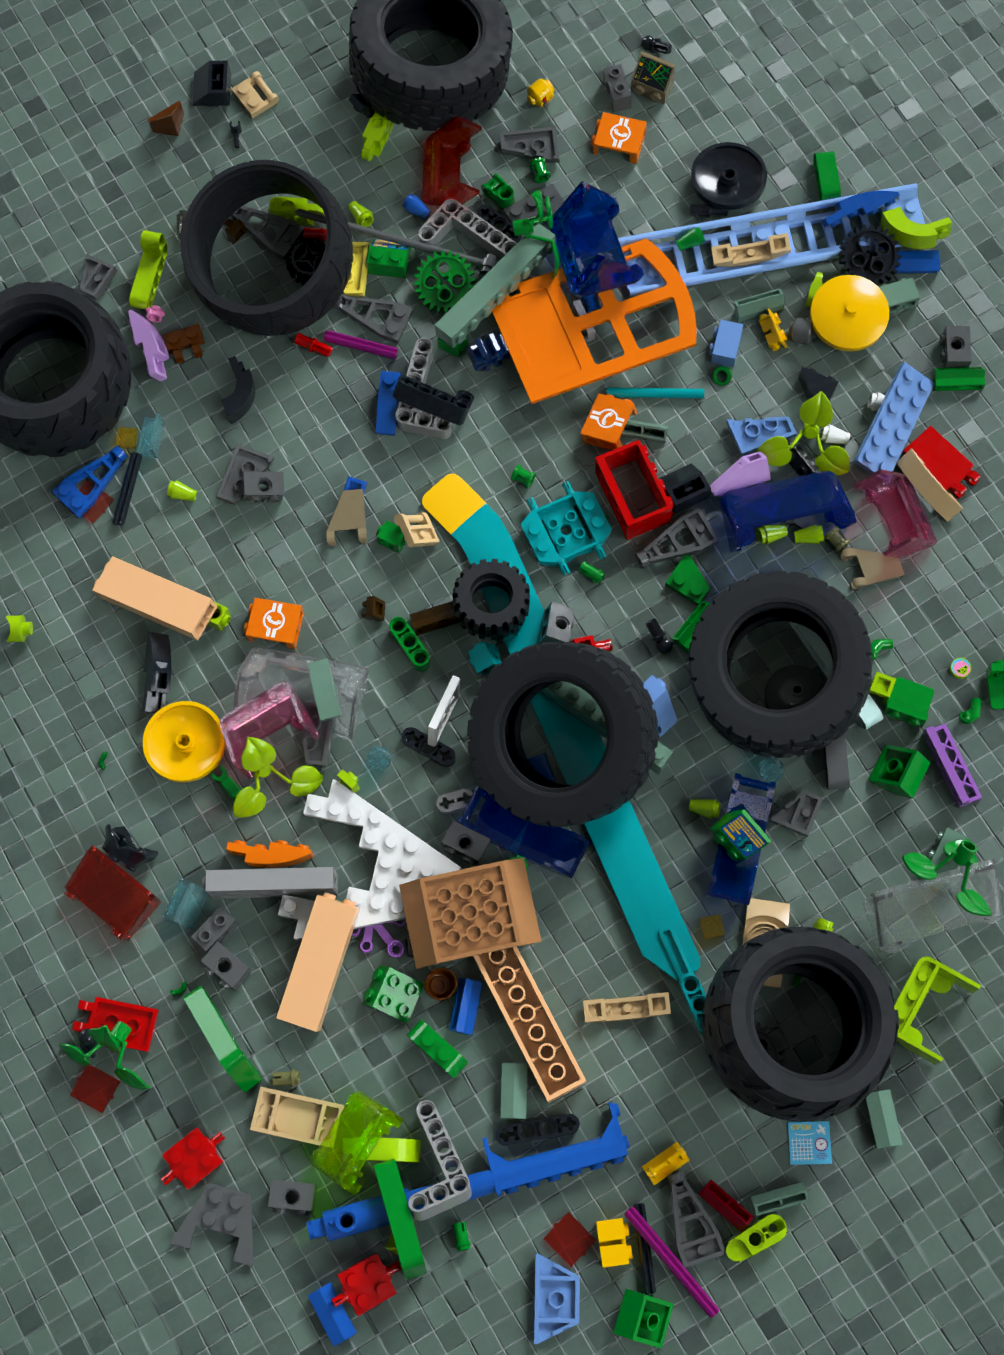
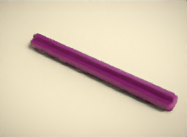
(671, 1262)

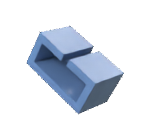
(726, 343)

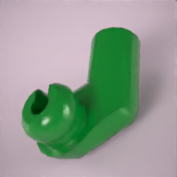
(879, 644)
(973, 713)

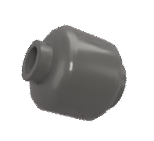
(802, 331)

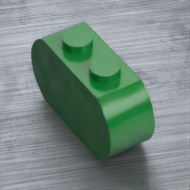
(437, 1049)

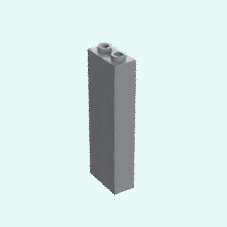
(270, 882)

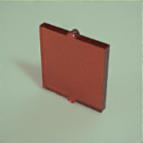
(100, 505)
(95, 1088)
(569, 1239)

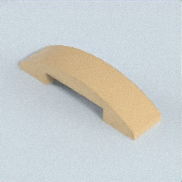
(751, 253)
(928, 485)
(627, 1008)

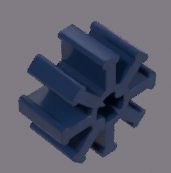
(488, 352)

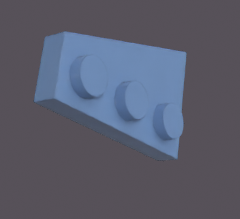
(751, 433)

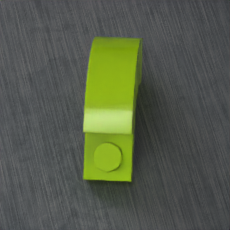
(914, 234)
(395, 1148)

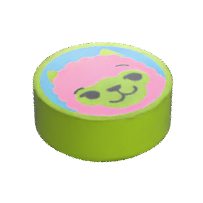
(960, 668)

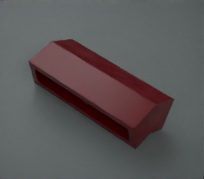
(725, 1205)

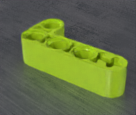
(149, 270)

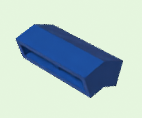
(919, 262)
(465, 1006)
(333, 1319)

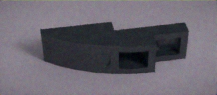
(158, 672)

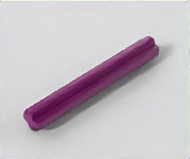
(361, 344)

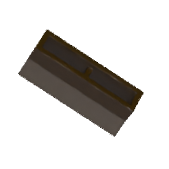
(433, 618)

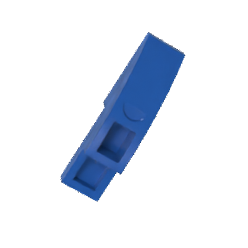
(865, 202)

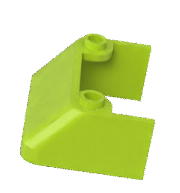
(925, 976)

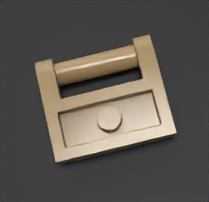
(250, 98)
(417, 534)

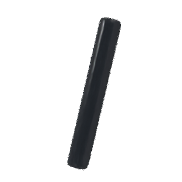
(127, 489)
(645, 1256)

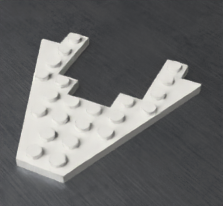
(399, 860)

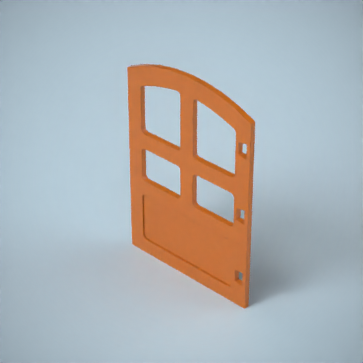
(548, 338)

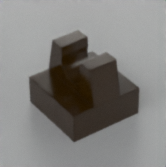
(234, 230)
(374, 609)

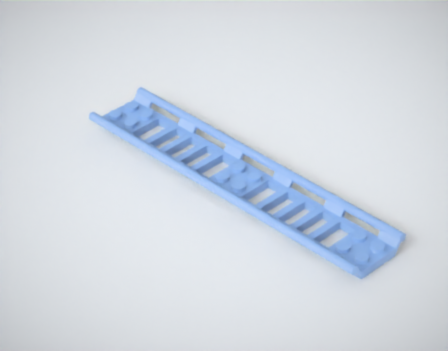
(741, 227)

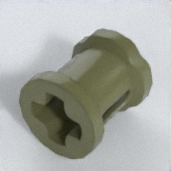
(837, 539)

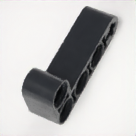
(434, 401)

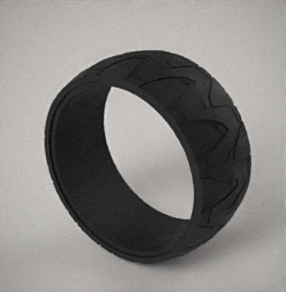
(226, 195)

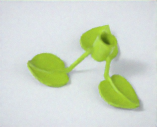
(814, 413)
(257, 758)

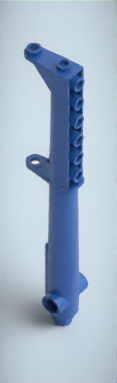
(500, 1177)

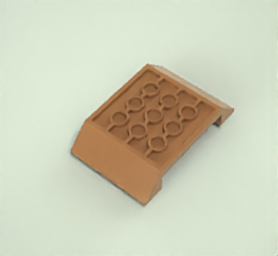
(469, 912)

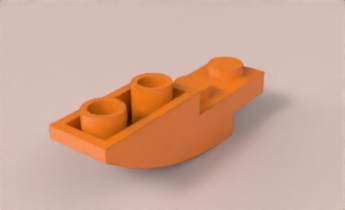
(279, 854)

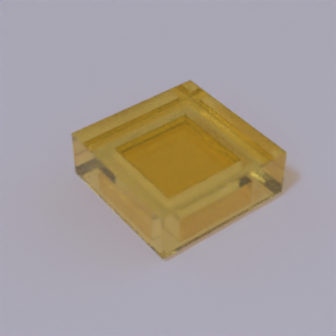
(127, 437)
(712, 926)

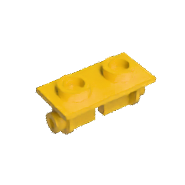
(771, 323)
(665, 1163)

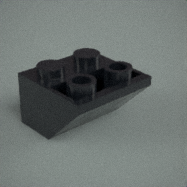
(212, 84)
(686, 487)

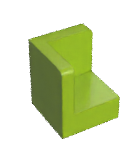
(882, 686)

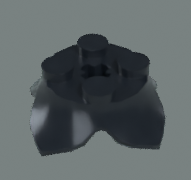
(121, 848)

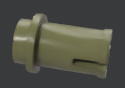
(286, 1078)

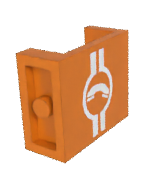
(619, 135)
(607, 421)
(274, 621)

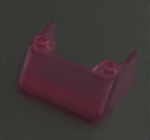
(901, 512)
(262, 718)

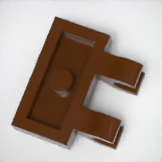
(184, 339)

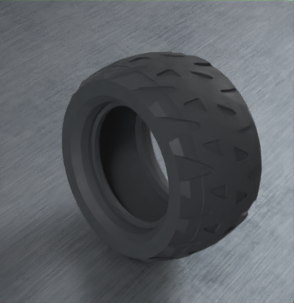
(98, 397)
(864, 1007)

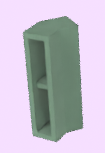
(757, 305)
(646, 426)
(514, 1091)
(883, 1119)
(779, 1194)

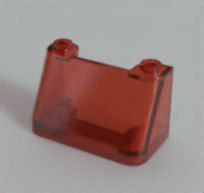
(111, 893)

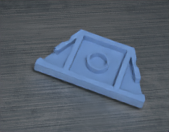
(555, 1299)

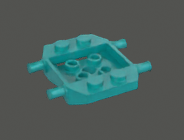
(562, 514)

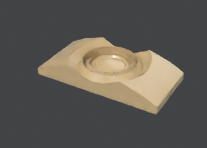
(762, 917)
(294, 1116)

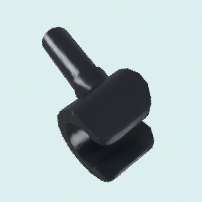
(236, 131)

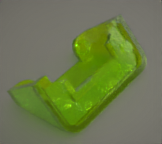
(353, 1140)

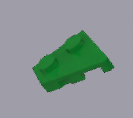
(688, 581)

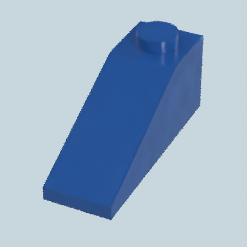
(387, 404)

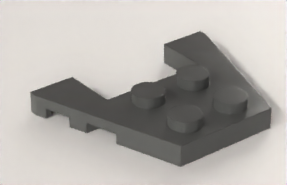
(223, 1212)

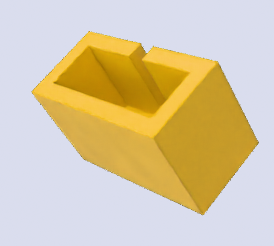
(613, 1242)

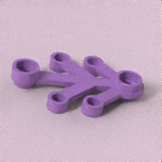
(391, 943)

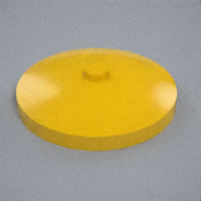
(849, 313)
(183, 741)

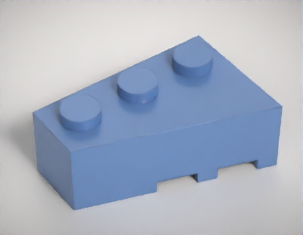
(661, 703)

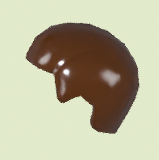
(440, 983)

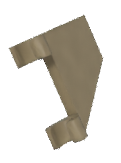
(348, 516)
(873, 566)

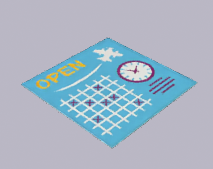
(809, 1143)

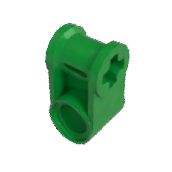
(497, 189)

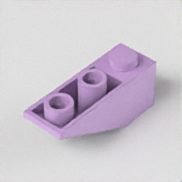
(747, 471)

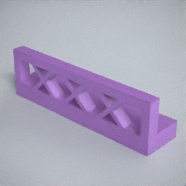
(947, 767)

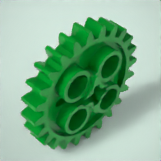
(433, 294)

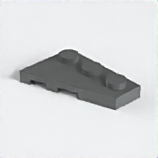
(531, 143)
(242, 461)

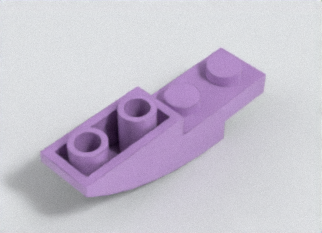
(150, 340)

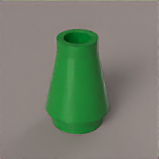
(691, 239)

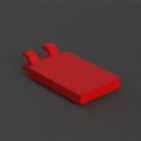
(944, 461)
(109, 1012)

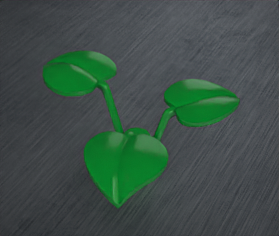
(526, 226)
(964, 855)
(111, 1041)

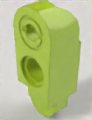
(375, 136)
(287, 208)
(740, 1247)

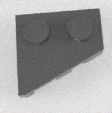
(799, 813)

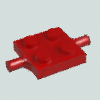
(192, 1158)
(366, 1284)

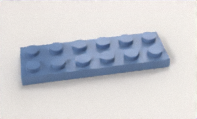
(894, 420)

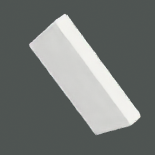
(443, 711)

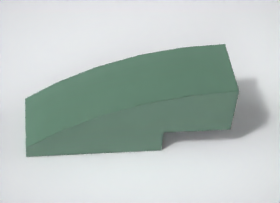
(324, 690)

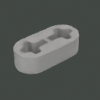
(453, 796)

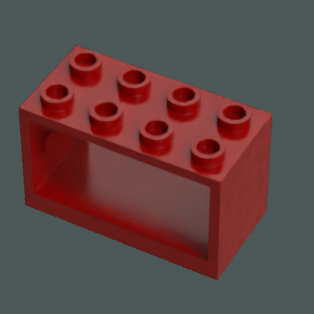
(622, 456)

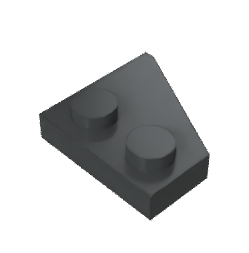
(96, 276)

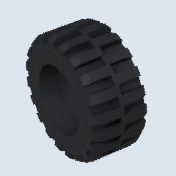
(496, 575)

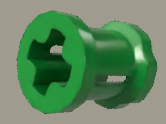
(539, 170)
(523, 476)

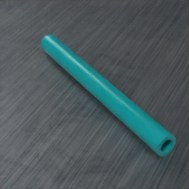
(655, 392)

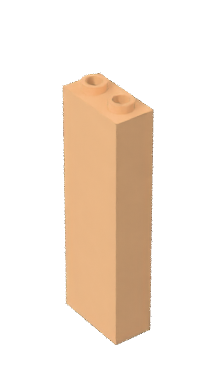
(155, 598)
(318, 962)

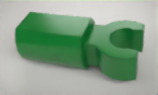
(227, 783)

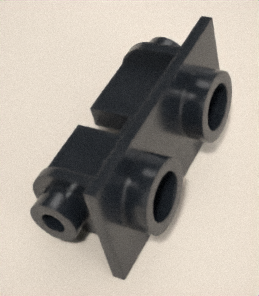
(799, 464)

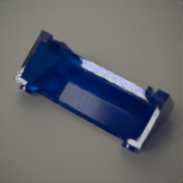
(590, 243)
(782, 502)

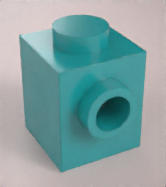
(484, 657)

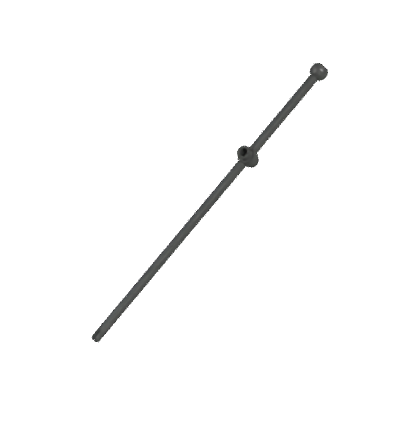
(486, 263)

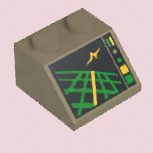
(653, 77)

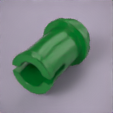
(591, 572)
(461, 1237)

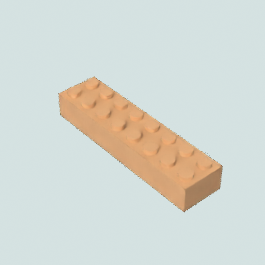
(530, 1022)

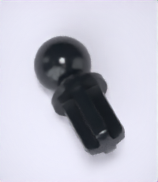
(656, 45)
(664, 644)
(87, 1042)

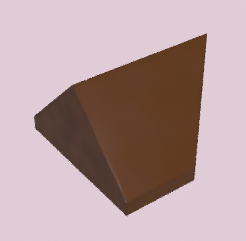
(168, 120)

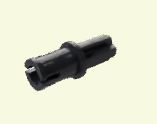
(706, 210)

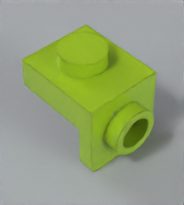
(348, 780)

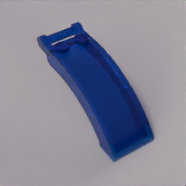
(541, 845)
(733, 878)

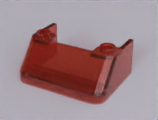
(443, 161)

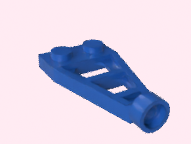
(73, 498)

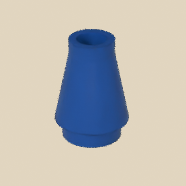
(415, 206)

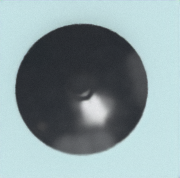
(728, 176)

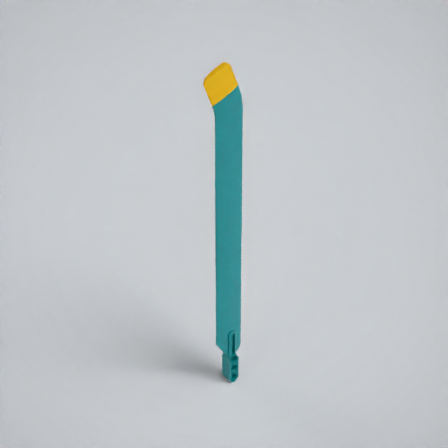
(578, 752)

